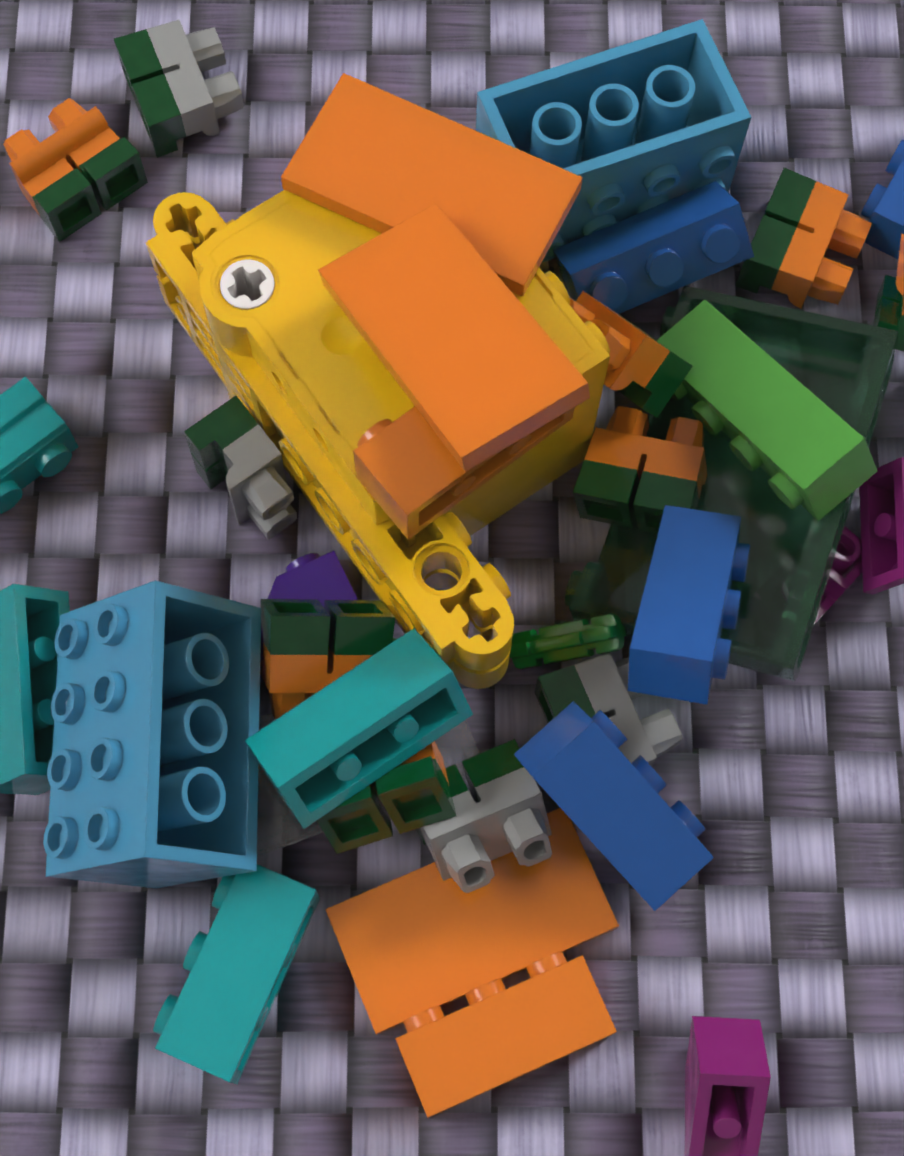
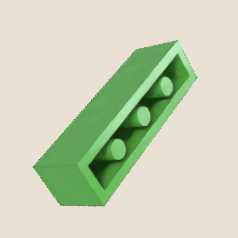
(767, 414)

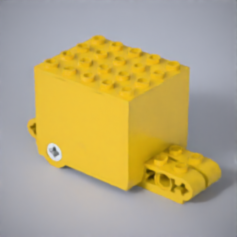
(316, 386)

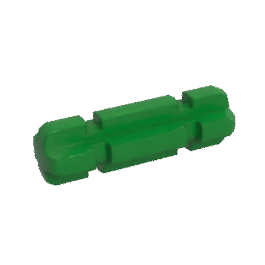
(567, 641)

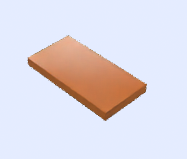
(391, 159)
(453, 336)
(431, 943)

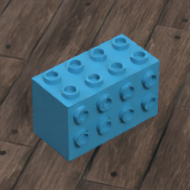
(629, 122)
(153, 739)

